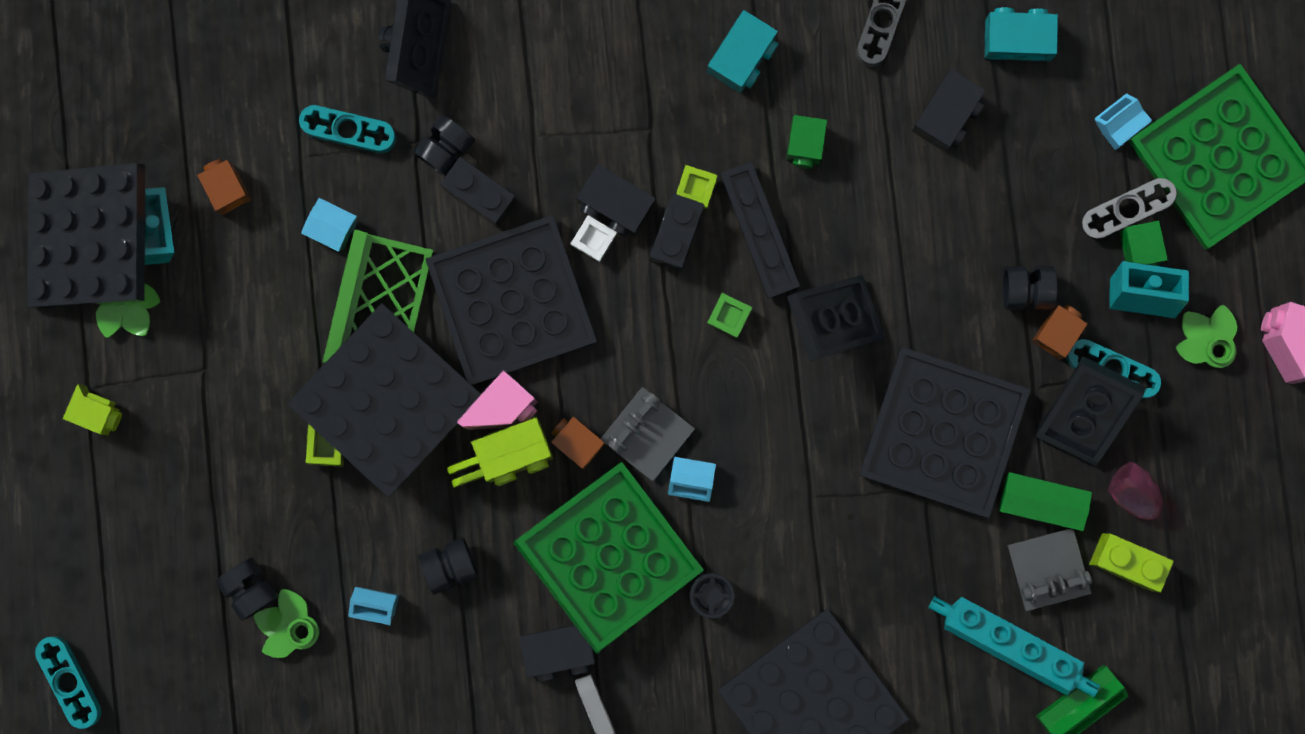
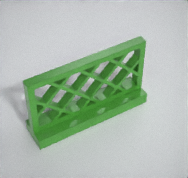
(352, 283)

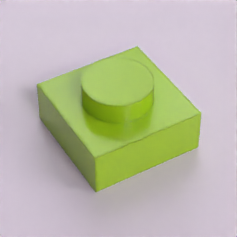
(697, 185)

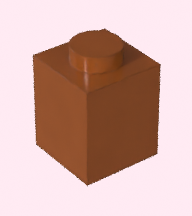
(223, 186)
(1060, 331)
(576, 441)

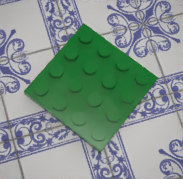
(1222, 156)
(608, 557)

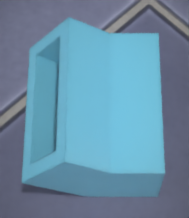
(1122, 120)
(329, 225)
(691, 479)
(373, 605)

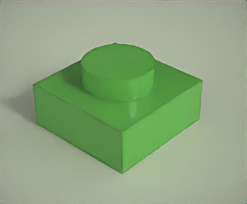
(729, 315)

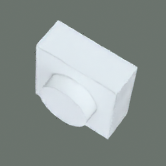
(593, 238)

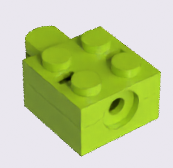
(506, 454)

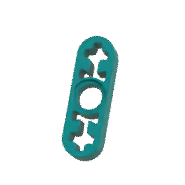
(325, 115)
(1139, 369)
(82, 684)

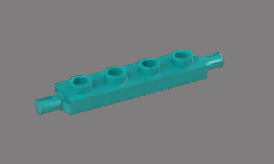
(1014, 646)

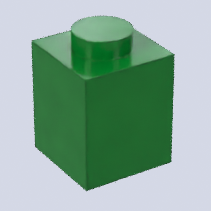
(806, 141)
(1143, 244)

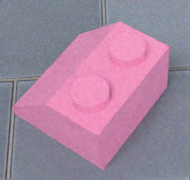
(1286, 340)
(500, 406)

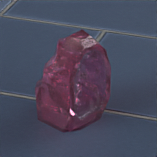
(1136, 492)

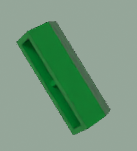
(1045, 501)
(1079, 710)

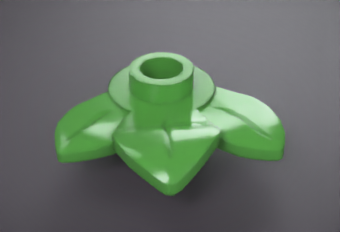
(129, 315)
(1205, 333)
(282, 624)

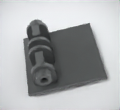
(647, 433)
(1049, 569)

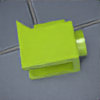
(92, 411)

